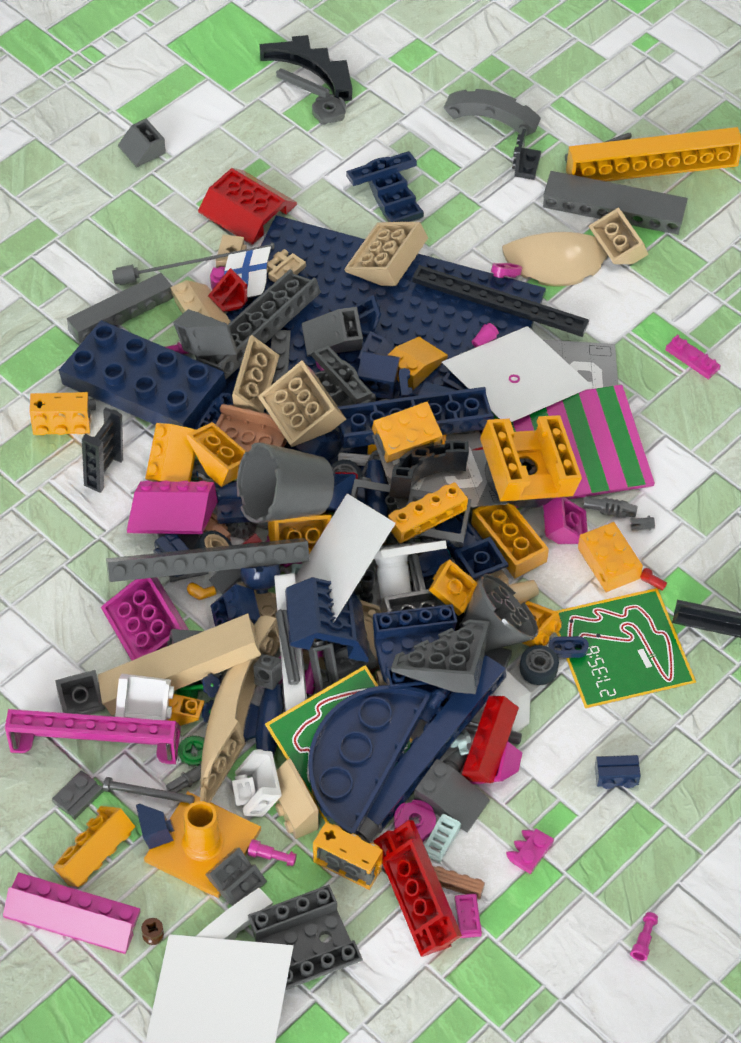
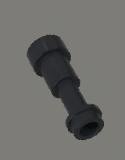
(367, 582)

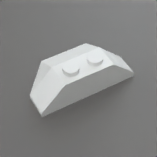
(519, 696)

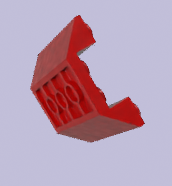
(243, 204)

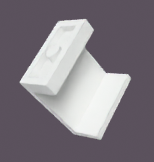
(262, 768)

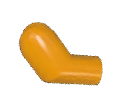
(200, 593)

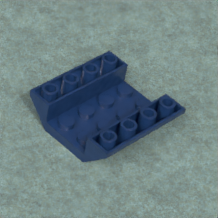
(311, 618)
(402, 631)

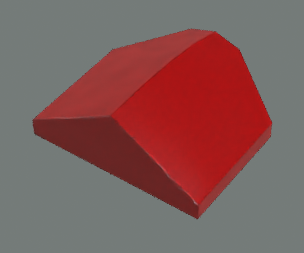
(229, 292)

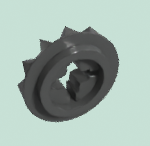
(242, 531)

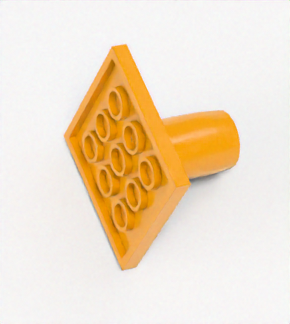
(201, 840)

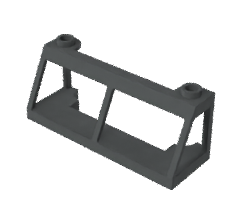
(431, 534)

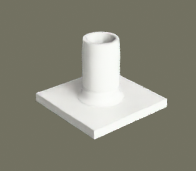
(393, 566)

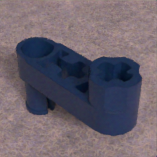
(213, 410)

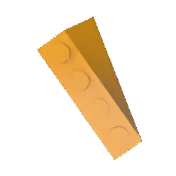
(94, 845)

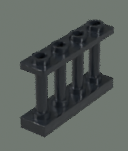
(102, 449)

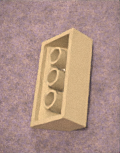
(195, 297)
(254, 375)

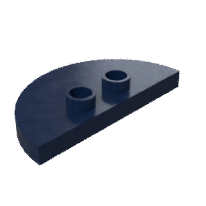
(359, 749)

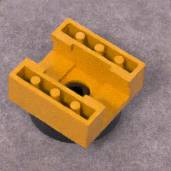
(529, 465)

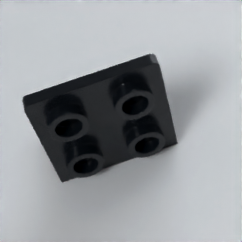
(526, 159)

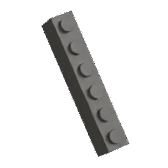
(121, 306)

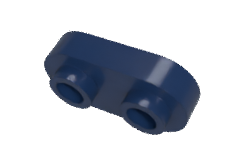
(567, 645)

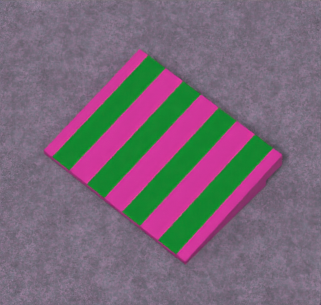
(601, 440)

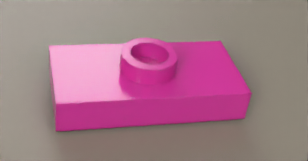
(468, 915)

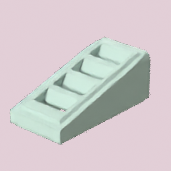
(448, 826)

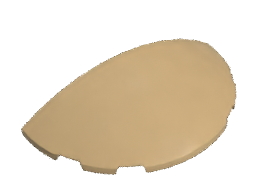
(556, 257)

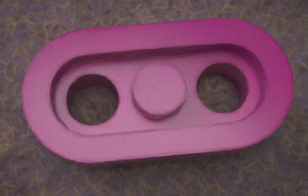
(506, 269)

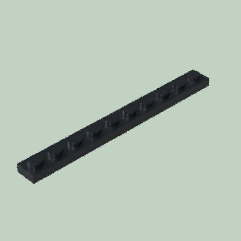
(500, 301)

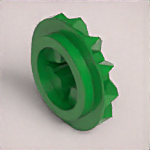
(185, 749)

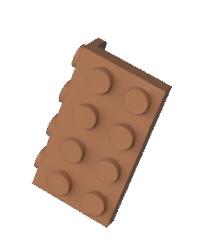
(249, 427)

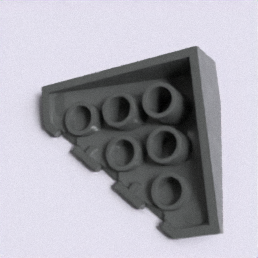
(449, 662)

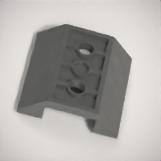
(301, 924)

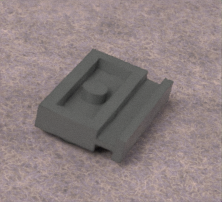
(77, 794)

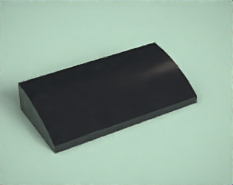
(707, 618)

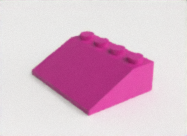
(172, 507)
(143, 617)

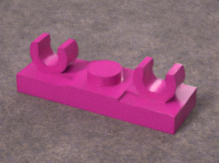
(692, 357)

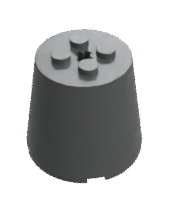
(283, 483)

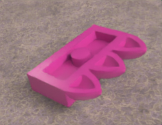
(530, 851)

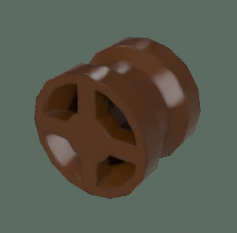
(154, 936)

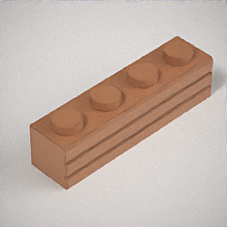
(459, 883)

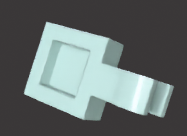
(461, 741)

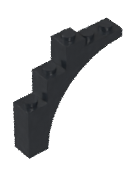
(316, 60)

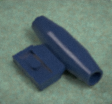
(374, 498)
(229, 504)
(269, 708)

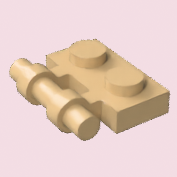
(285, 263)

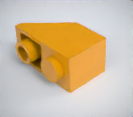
(185, 709)

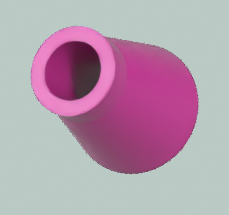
(485, 335)

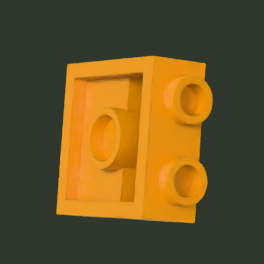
(453, 586)
(547, 622)

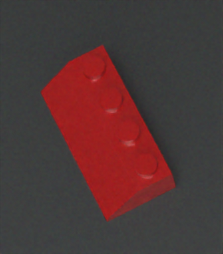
(490, 740)

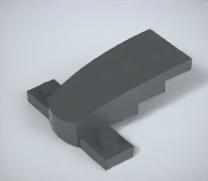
(339, 377)

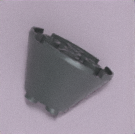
(508, 619)

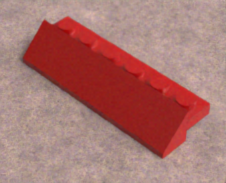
(418, 889)

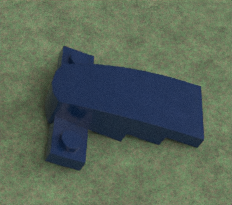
(389, 186)

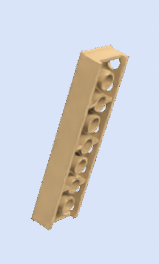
(188, 659)

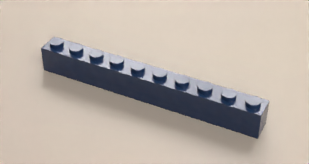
(434, 742)

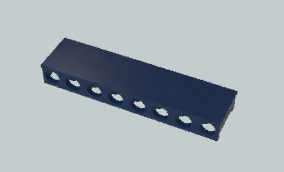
(453, 412)

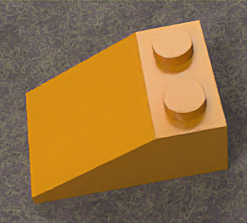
(419, 358)
(216, 453)

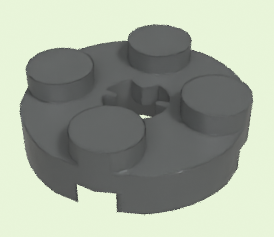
(336, 112)

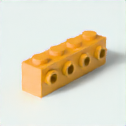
(428, 512)

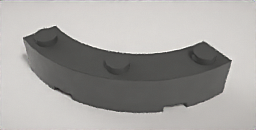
(494, 106)

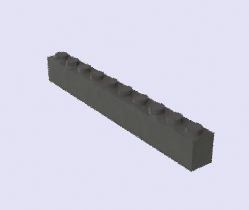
(207, 559)

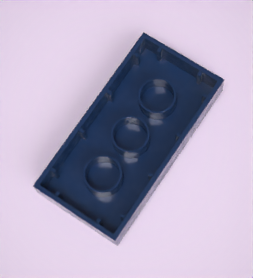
(142, 377)

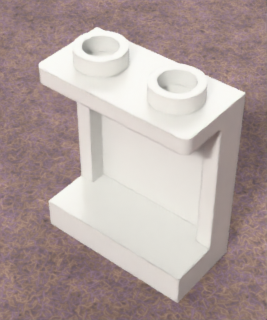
(144, 697)

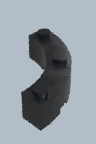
(426, 461)

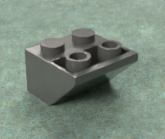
(142, 143)

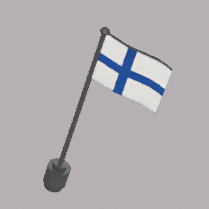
(247, 263)

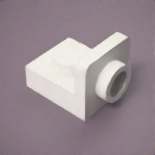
(243, 789)

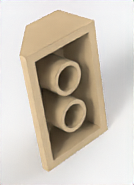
(618, 238)
(296, 802)

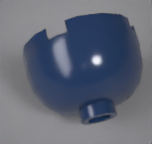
(260, 577)

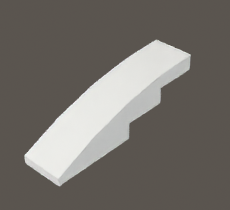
(236, 917)

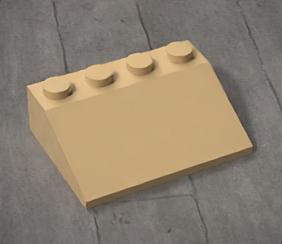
(387, 252)
(301, 405)

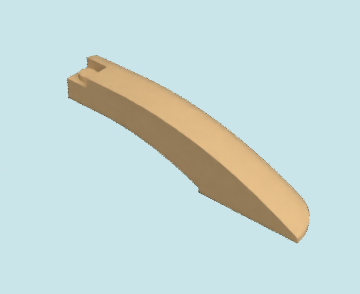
(229, 713)

